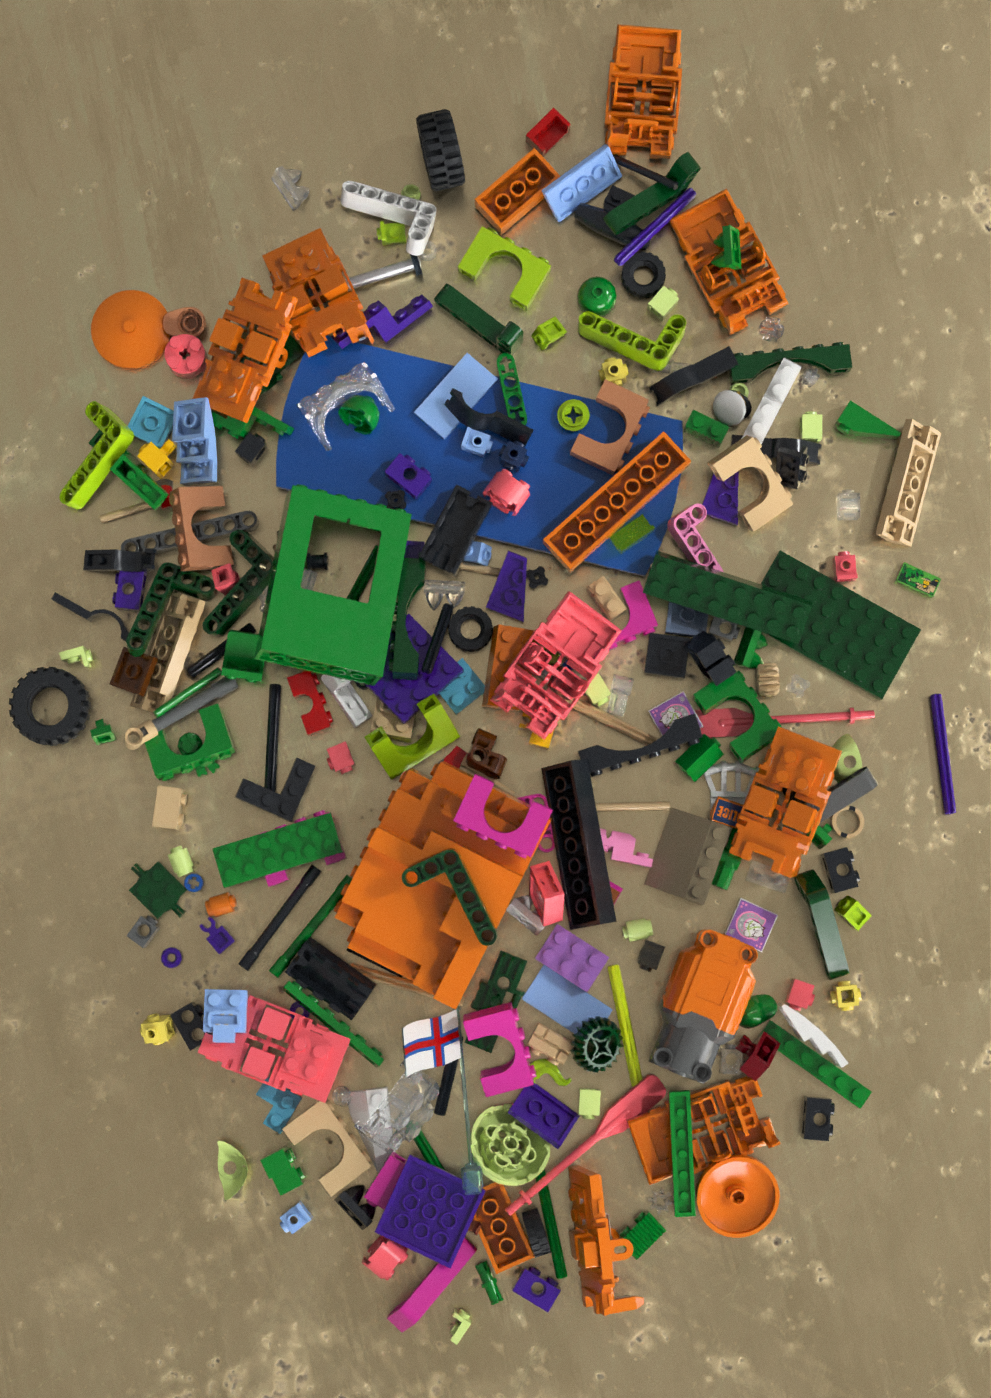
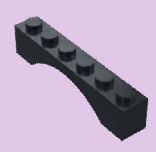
(681, 731)

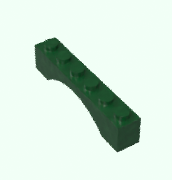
(830, 359)
(406, 658)

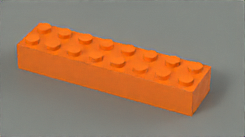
(616, 502)

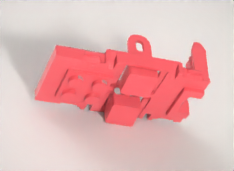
(579, 636)
(308, 1061)

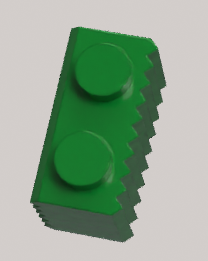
(706, 428)
(642, 1233)

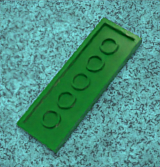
(277, 850)

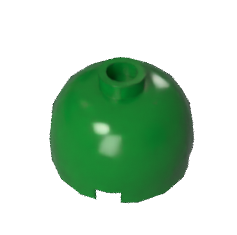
(597, 296)
(360, 412)

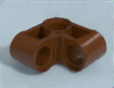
(491, 763)

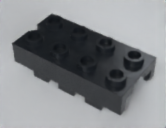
(455, 530)
(330, 978)

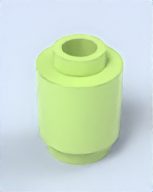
(181, 861)
(637, 929)

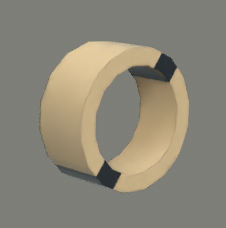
(860, 822)

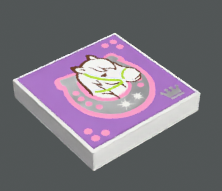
(670, 710)
(751, 924)

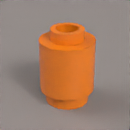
(220, 904)

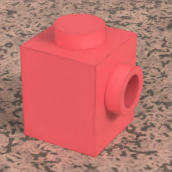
(340, 758)
(800, 995)

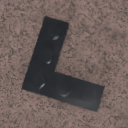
(283, 804)

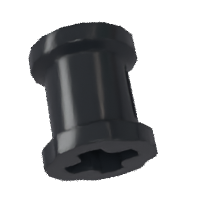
(317, 561)

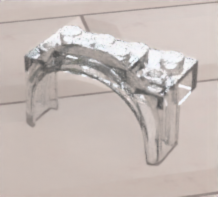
(315, 407)

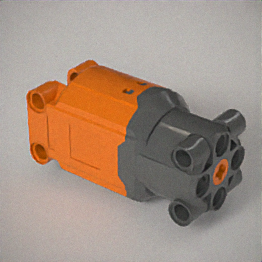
(703, 1004)

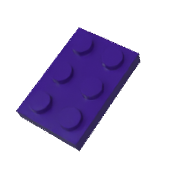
(543, 1114)

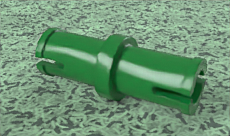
(489, 1282)

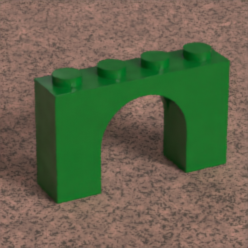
(735, 689)
(216, 746)

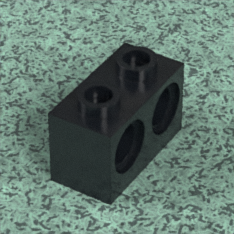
(187, 1028)

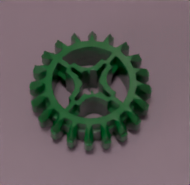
(596, 1044)

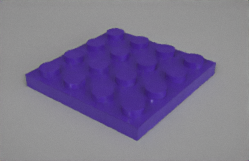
(402, 694)
(429, 1211)

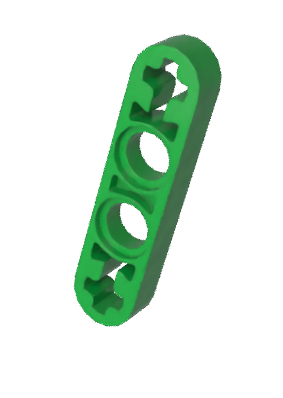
(511, 391)

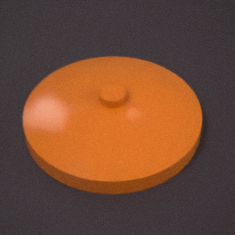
(130, 330)
(737, 1196)

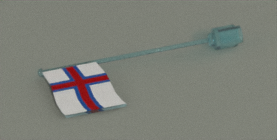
(432, 1045)

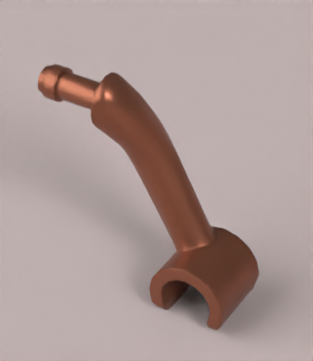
(475, 1227)

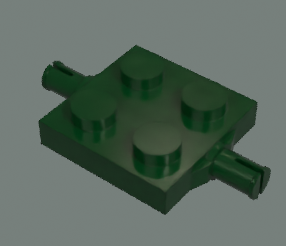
(158, 890)

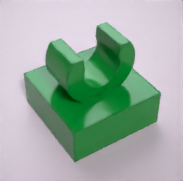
(102, 733)
(821, 836)

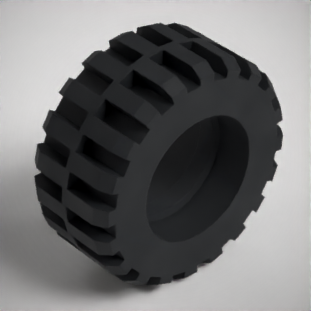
(440, 150)
(23, 700)

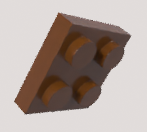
(133, 672)

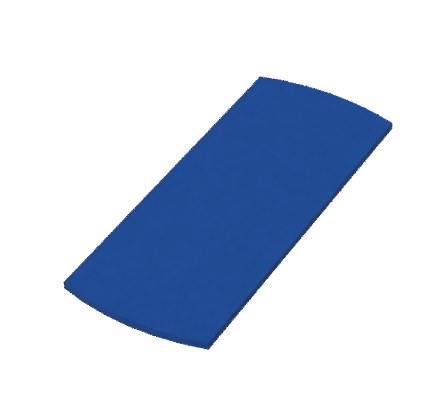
(555, 478)

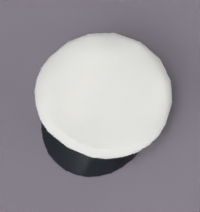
(731, 407)

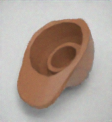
(184, 321)

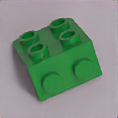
(239, 657)

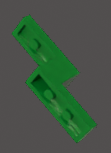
(238, 428)
(132, 473)

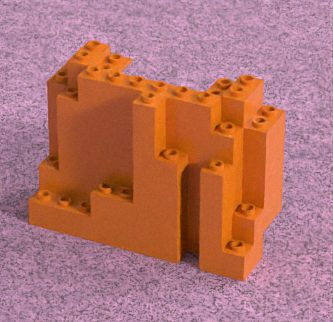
(424, 927)

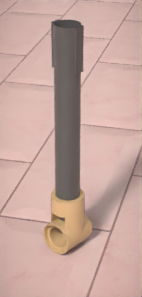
(150, 729)

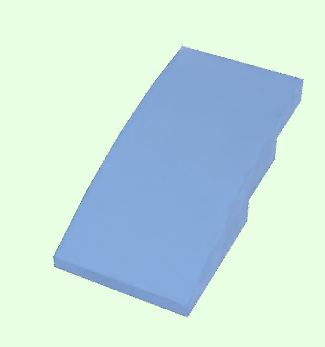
(195, 441)

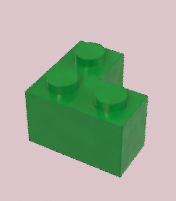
(283, 1170)

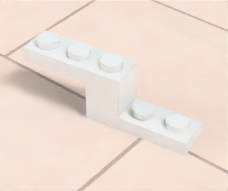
(772, 400)
(347, 699)

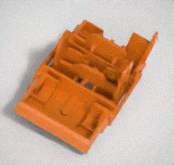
(696, 233)
(745, 1131)

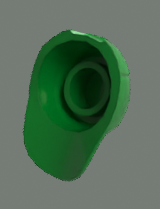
(759, 1010)

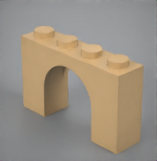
(773, 498)
(352, 1161)

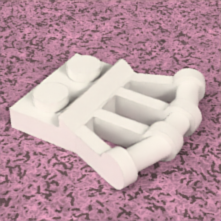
(737, 795)

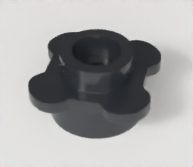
(399, 495)
(536, 582)

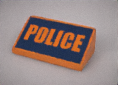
(726, 812)

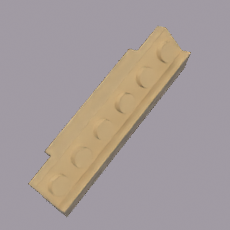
(908, 483)
(170, 647)

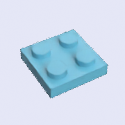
(152, 422)
(463, 689)

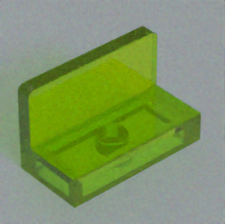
(631, 534)

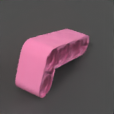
(689, 530)

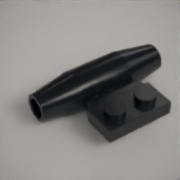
(593, 217)

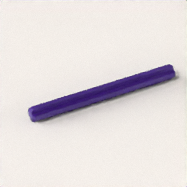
(654, 227)
(943, 754)

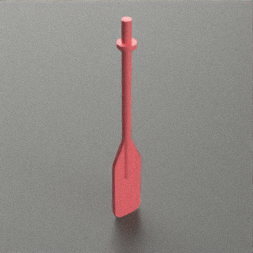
(734, 722)
(633, 1103)

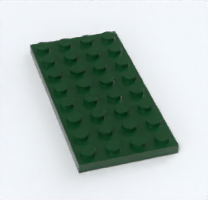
(843, 628)

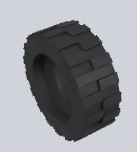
(643, 259)
(466, 614)
(536, 1232)

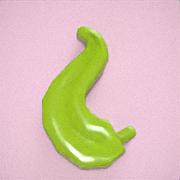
(543, 1066)

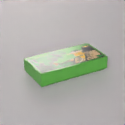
(918, 580)

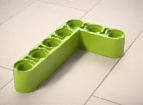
(633, 340)
(101, 458)

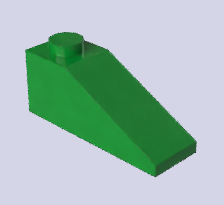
(861, 423)

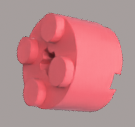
(179, 347)
(507, 492)
(384, 1257)

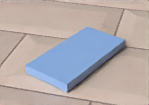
(582, 183)
(466, 377)
(563, 1000)

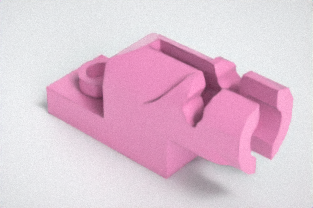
(622, 848)

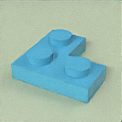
(283, 1105)

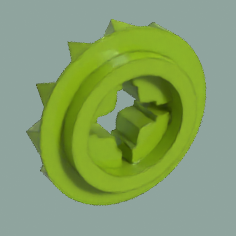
(579, 408)

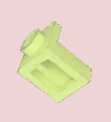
(73, 655)
(459, 1330)

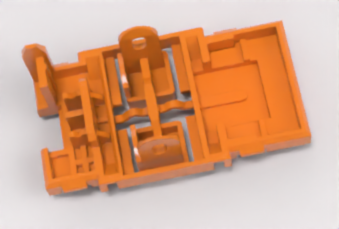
(645, 57)

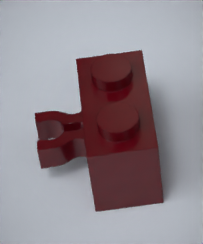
(758, 1054)

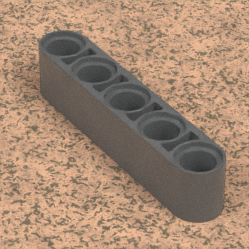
(847, 792)

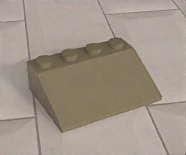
(687, 856)

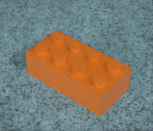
(516, 191)
(505, 646)
(500, 1232)

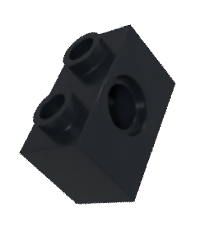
(831, 861)
(811, 1107)

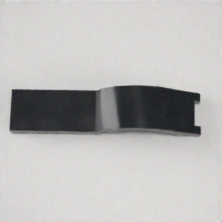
(694, 374)
(495, 422)
(771, 446)
(119, 560)
(91, 615)

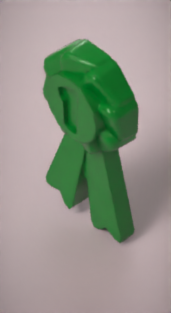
(189, 744)

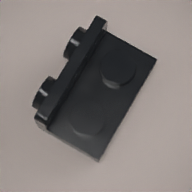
(792, 466)

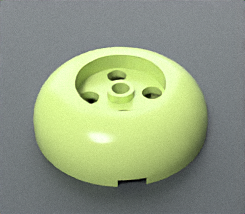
(497, 1165)

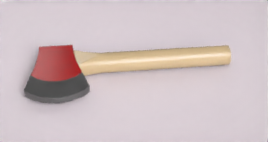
(166, 484)
(457, 758)

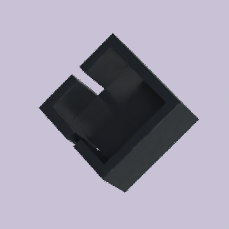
(710, 657)

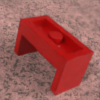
(548, 132)

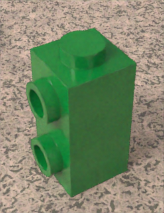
(700, 757)

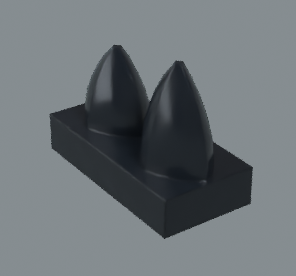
(349, 1201)

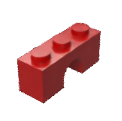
(305, 685)

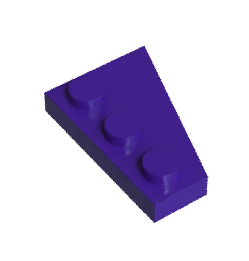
(722, 499)
(509, 588)

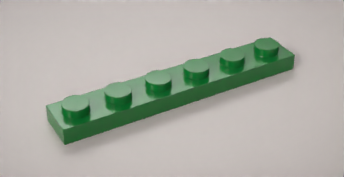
(326, 1017)
(818, 1066)
(682, 1153)

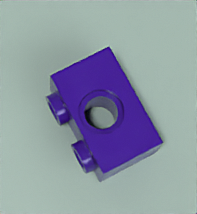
(414, 486)
(134, 600)
(542, 1299)

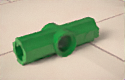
(727, 865)

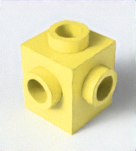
(612, 364)
(852, 999)
(157, 1029)

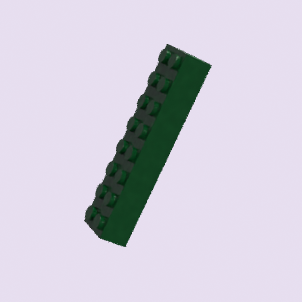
(727, 597)

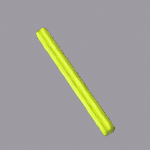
(625, 1024)

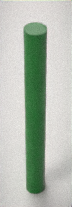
(187, 692)

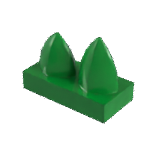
(730, 241)
(746, 655)

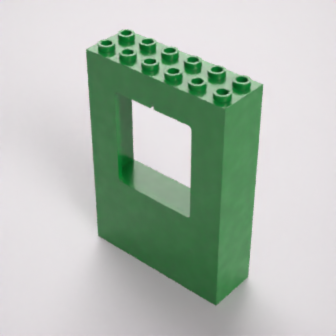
(325, 630)

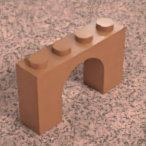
(631, 408)
(192, 553)

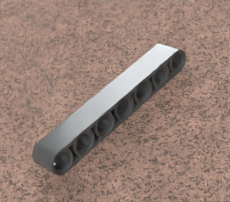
(199, 529)

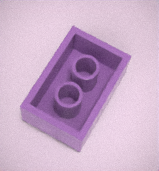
(571, 957)

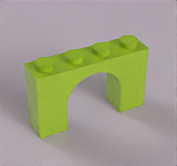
(490, 245)
(437, 735)

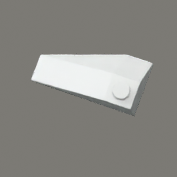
(361, 1108)

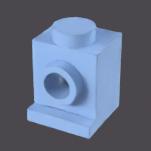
(469, 446)
(302, 1214)

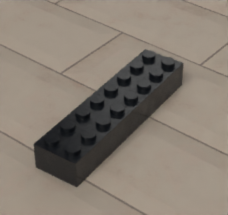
(578, 844)

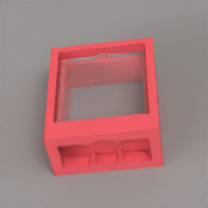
(546, 893)

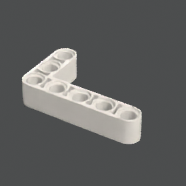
(393, 207)

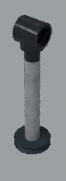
(383, 273)

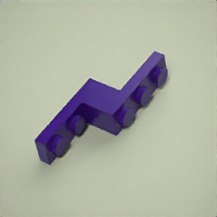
(384, 323)

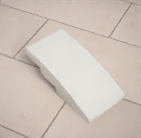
(806, 1030)

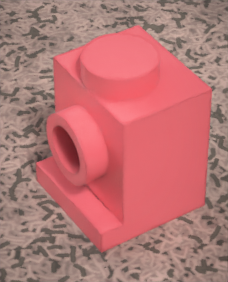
(842, 574)
(227, 576)

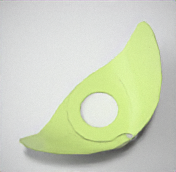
(848, 747)
(233, 1182)

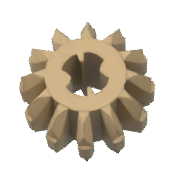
(768, 679)

